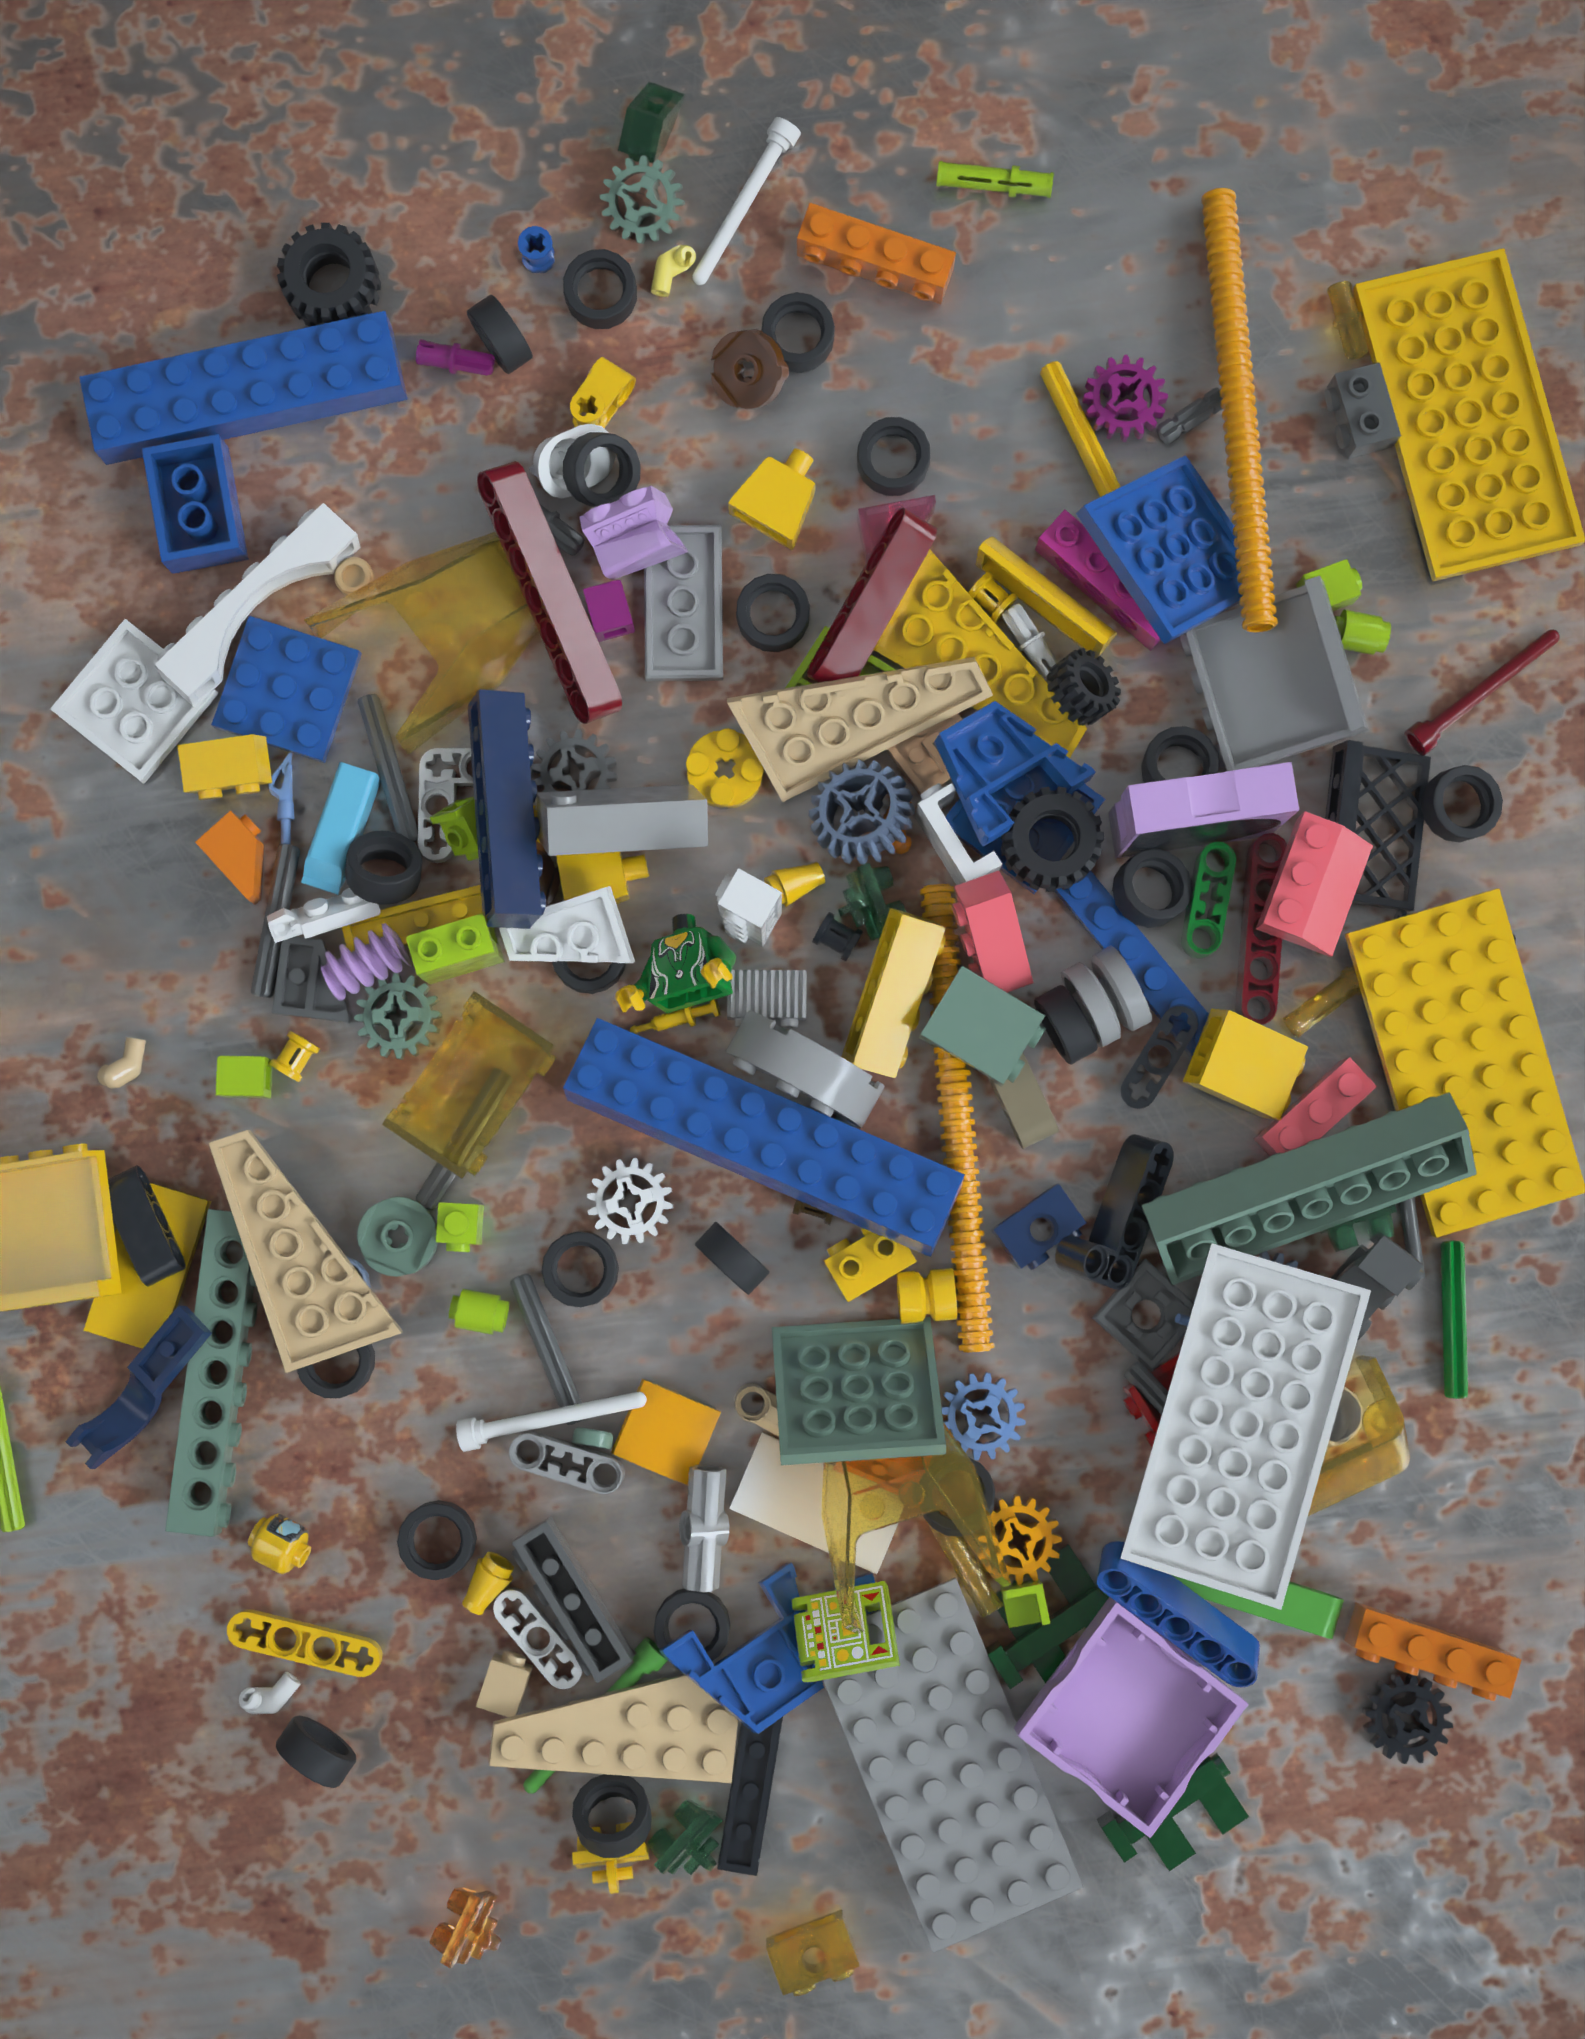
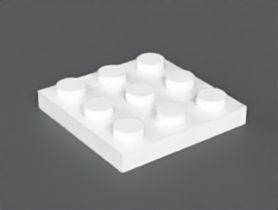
(127, 704)

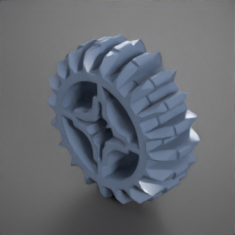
(874, 786)

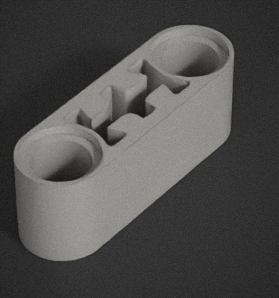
(555, 1468)

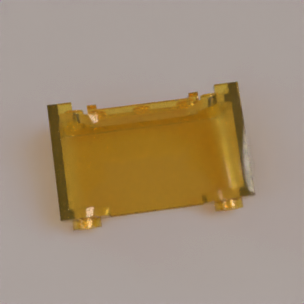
(470, 1086)

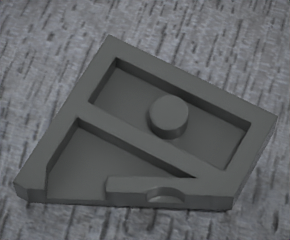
(301, 985)

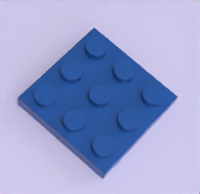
(287, 688)
(1047, 837)

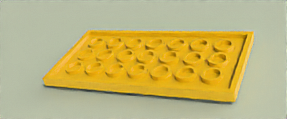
(1469, 415)
(1461, 1021)

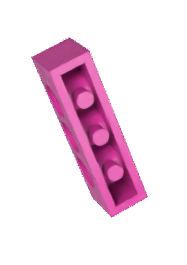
(1079, 559)

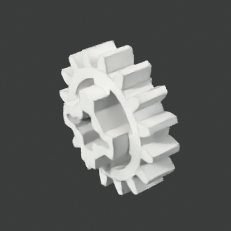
(612, 1206)

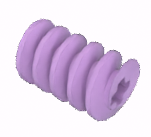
(364, 962)

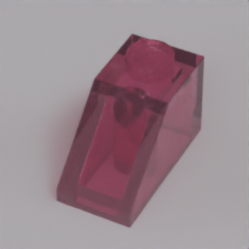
(875, 519)

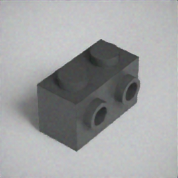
(1362, 411)

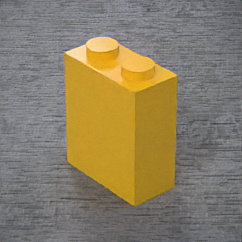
(1246, 1064)

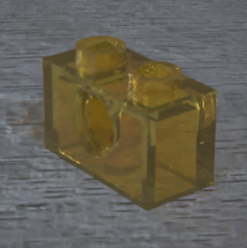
(827, 1933)

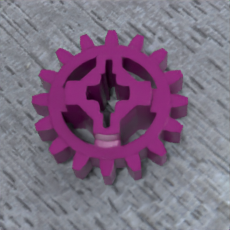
(1115, 386)

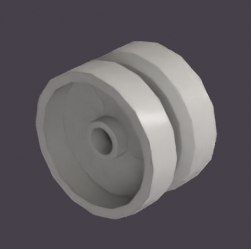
(1107, 995)

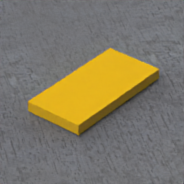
(143, 1309)

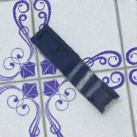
(149, 1376)

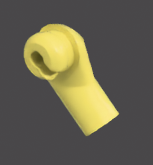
(670, 265)

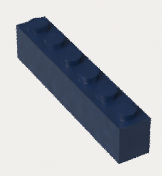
(505, 809)

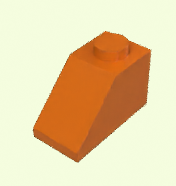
(237, 853)

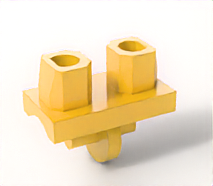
(611, 1874)

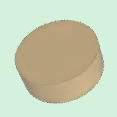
(353, 574)

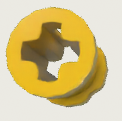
(1004, 599)
(282, 1062)

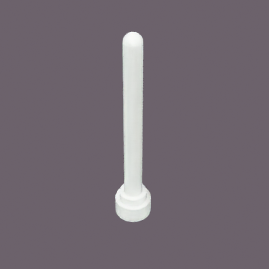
(781, 137)
(474, 1432)

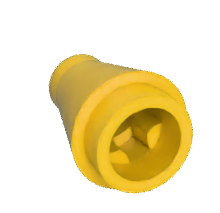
(796, 881)
(487, 1582)

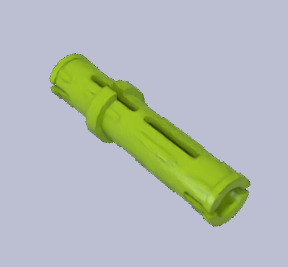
(995, 179)

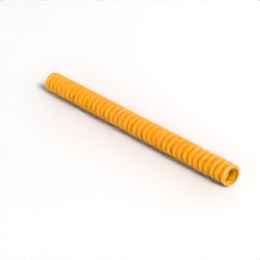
(1239, 410)
(959, 1143)

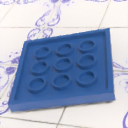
(1168, 547)

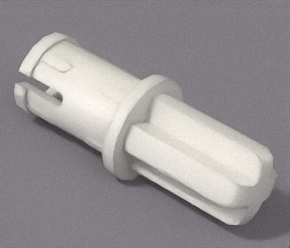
(1029, 638)

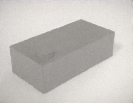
(622, 819)

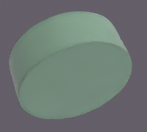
(592, 1438)

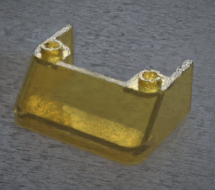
(1374, 1460)

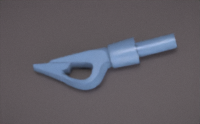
(285, 808)

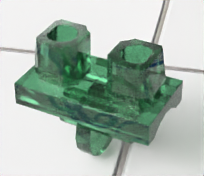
(866, 901)
(1344, 1236)
(674, 1852)

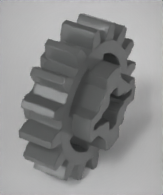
(591, 766)

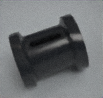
(837, 936)

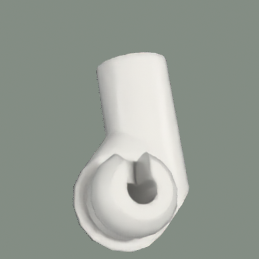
(269, 1699)

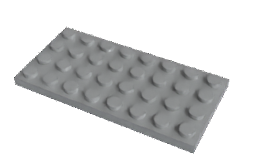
(951, 1773)

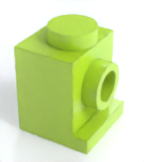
(459, 827)

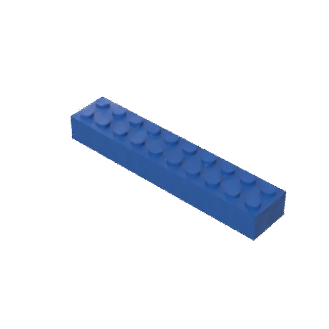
(764, 1137)

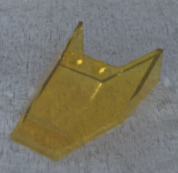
(462, 611)
(887, 1491)

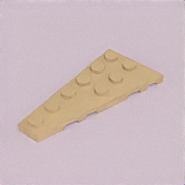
(302, 1276)

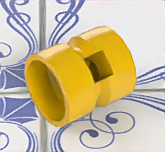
(926, 1296)

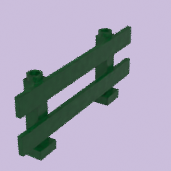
(1040, 1646)

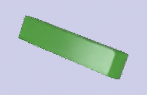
(1302, 1607)

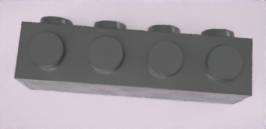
(573, 1599)

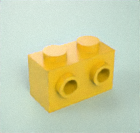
(224, 765)
(866, 1262)

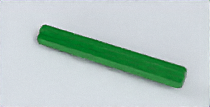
(1454, 1319)

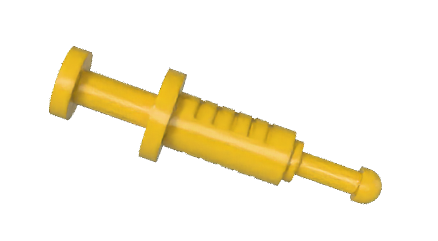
(677, 1018)

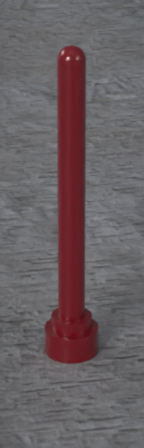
(1424, 735)

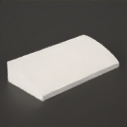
(792, 1503)

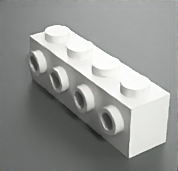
(748, 907)

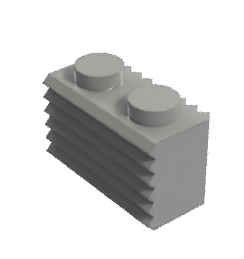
(771, 993)

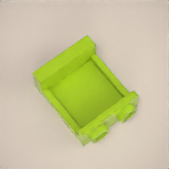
(454, 949)

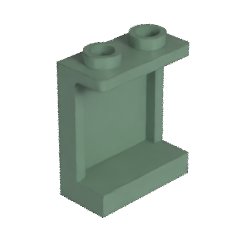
(984, 1027)

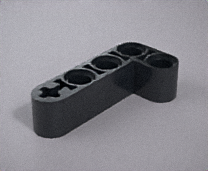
(1121, 1223)

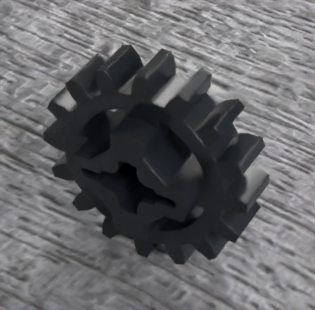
(1401, 1732)

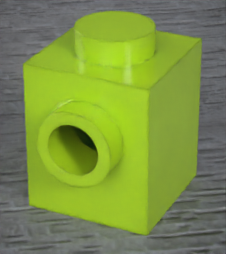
(459, 1225)

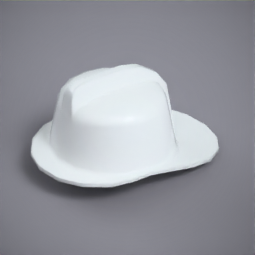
(551, 453)

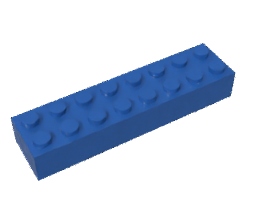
(244, 386)

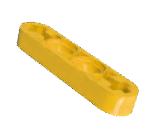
(305, 1638)

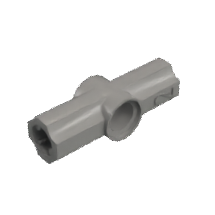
(704, 1528)

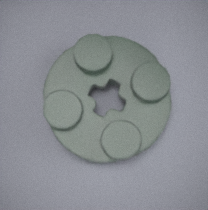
(376, 1244)

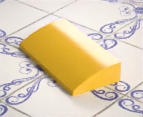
(1044, 596)

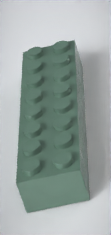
(1313, 1186)

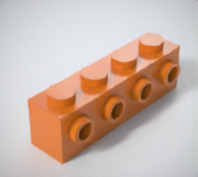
(875, 253)
(1432, 1650)

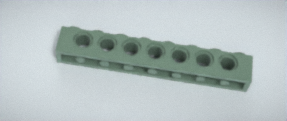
(185, 1511)

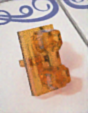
(473, 1930)

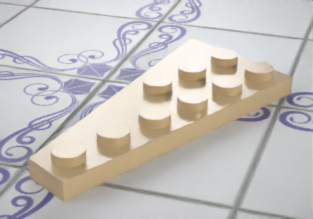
(822, 725)
(637, 1731)

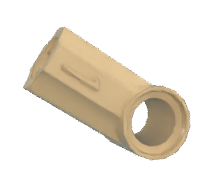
(767, 1415)

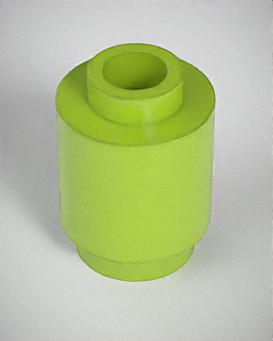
(1363, 632)
(479, 1311)

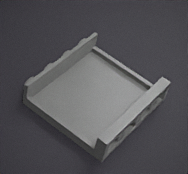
(1275, 687)

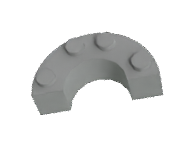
(805, 1068)

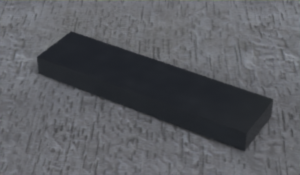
(749, 1799)

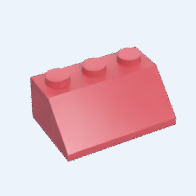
(1315, 884)

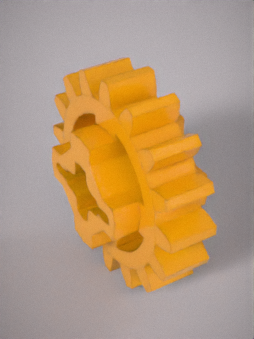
(1035, 1532)

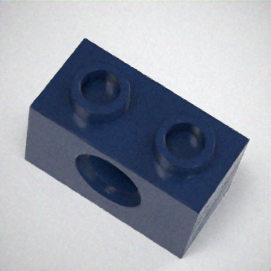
(1015, 1230)

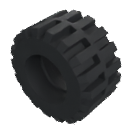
(323, 248)
(1076, 816)

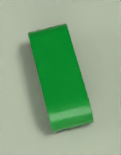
(1219, 893)

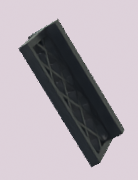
(1343, 809)

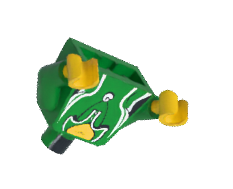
(682, 970)

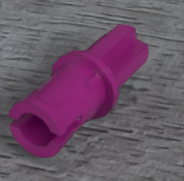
(454, 358)

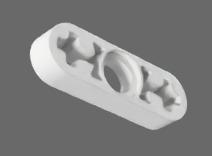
(535, 1655)

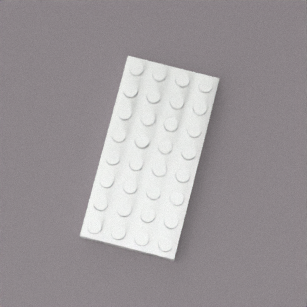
(1246, 1425)

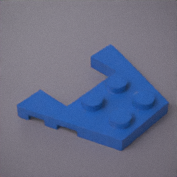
(992, 752)
(762, 1675)

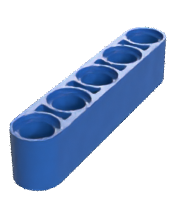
(1180, 1617)

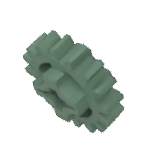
(650, 182)
(381, 1017)

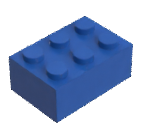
(195, 504)

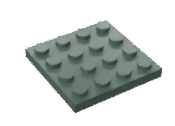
(857, 1391)

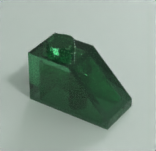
(650, 122)

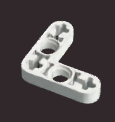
(444, 786)

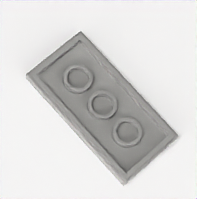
(686, 610)

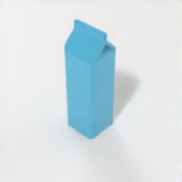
(339, 825)

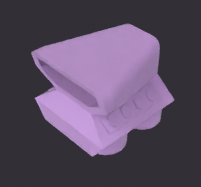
(632, 532)

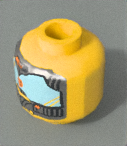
(279, 1543)

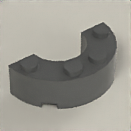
(1383, 1270)

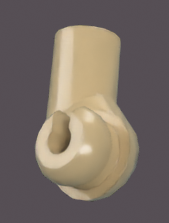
(126, 1068)

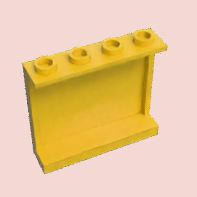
(56, 1229)

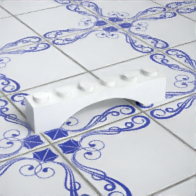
(313, 549)

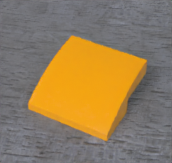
(666, 1432)

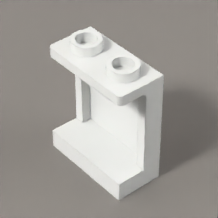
(946, 841)

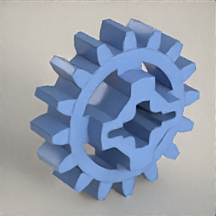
(992, 1399)

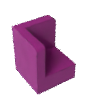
(609, 610)

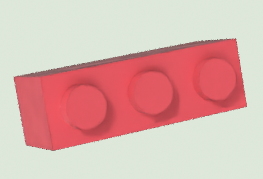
(992, 932)
(1317, 1108)

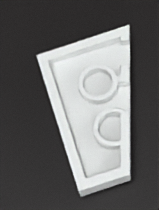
(573, 930)

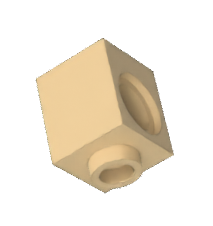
(505, 1684)

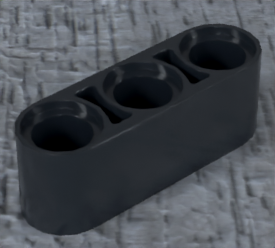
(144, 1227)

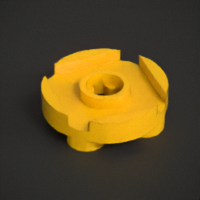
(724, 746)

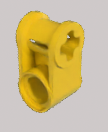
(603, 391)

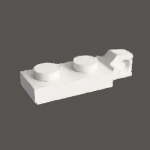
(320, 916)

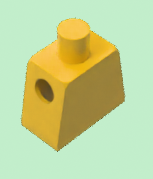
(776, 498)
(596, 871)

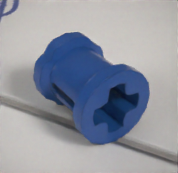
(536, 238)

